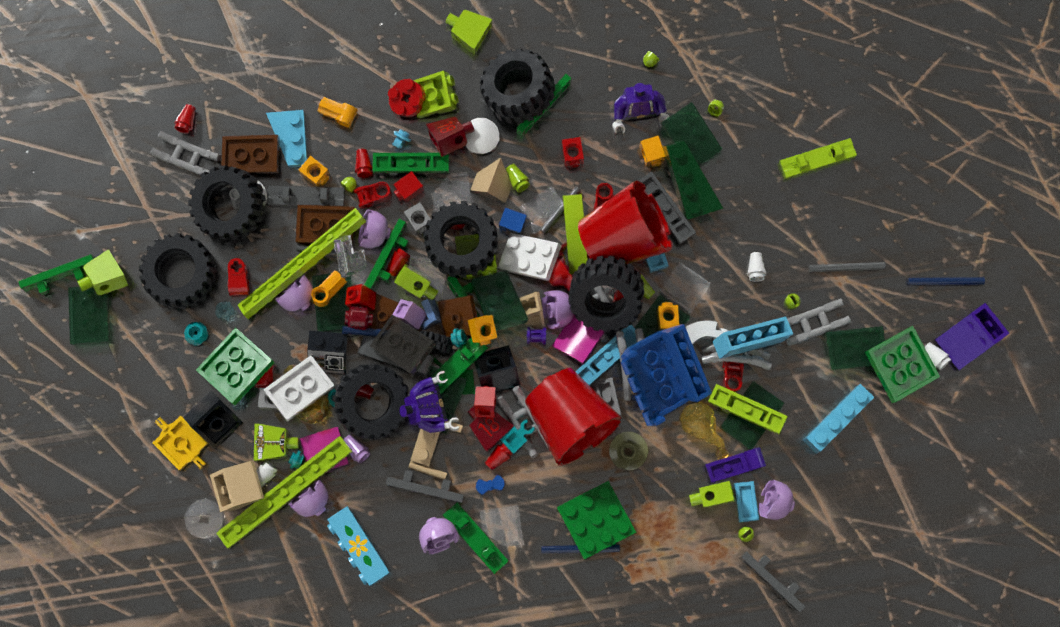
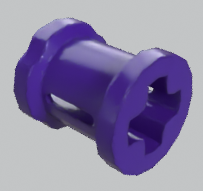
(536, 336)

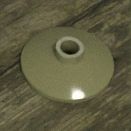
(635, 443)

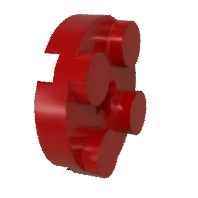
(397, 95)

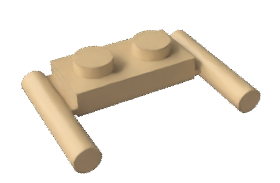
(424, 452)

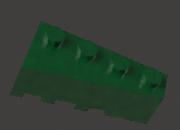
(690, 183)

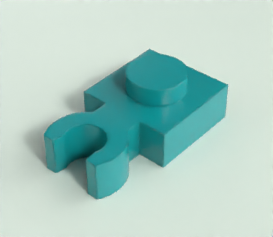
(516, 438)

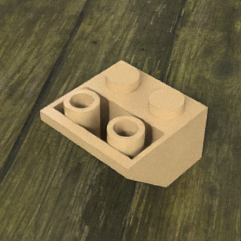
(236, 486)

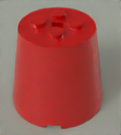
(626, 227)
(570, 415)

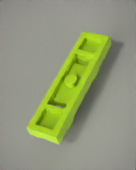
(817, 158)
(747, 409)

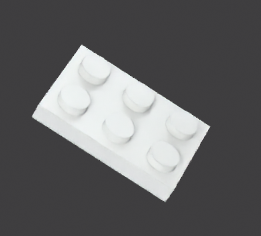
(529, 256)
(299, 388)

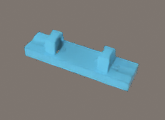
(605, 357)

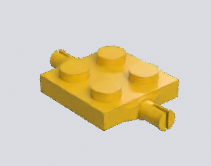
(180, 443)

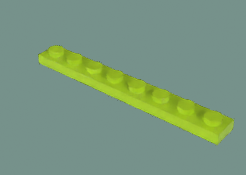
(300, 264)
(284, 492)

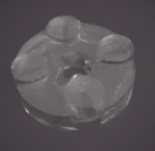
(203, 530)

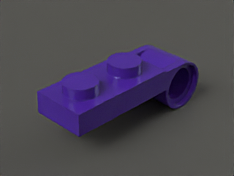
(735, 465)

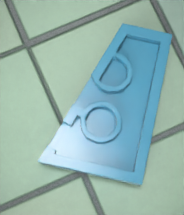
(292, 134)

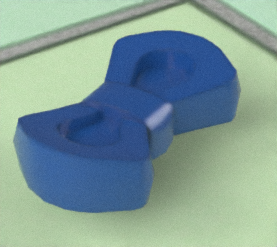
(483, 486)

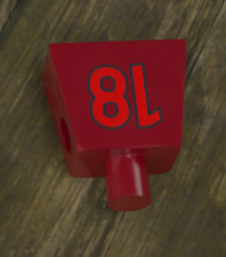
(449, 134)
(489, 430)

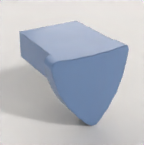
(432, 313)

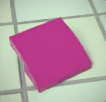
(577, 340)
(316, 442)

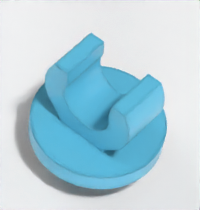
(402, 136)

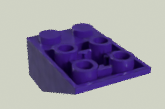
(972, 336)

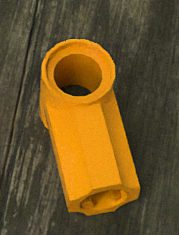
(341, 113)
(329, 288)

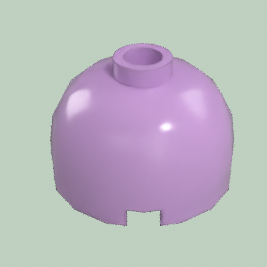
(374, 230)
(296, 295)
(556, 309)
(311, 500)
(777, 500)
(437, 535)

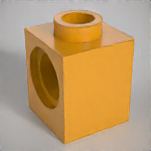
(652, 151)
(310, 165)
(667, 307)
(475, 329)

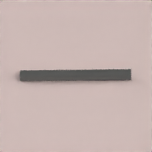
(847, 267)

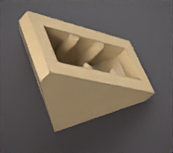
(493, 182)
(533, 310)

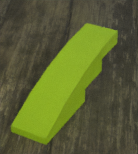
(572, 214)

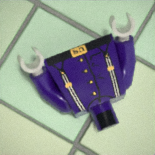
(638, 103)
(426, 406)

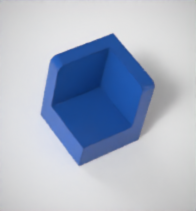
(512, 220)

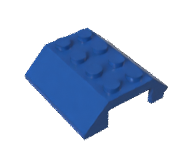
(664, 373)

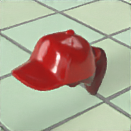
(560, 274)

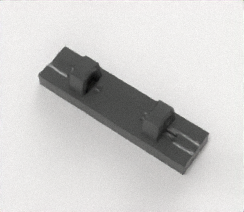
(305, 196)
(681, 228)
(407, 484)
(786, 594)

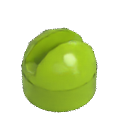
(650, 59)
(711, 108)
(349, 184)
(789, 302)
(743, 530)

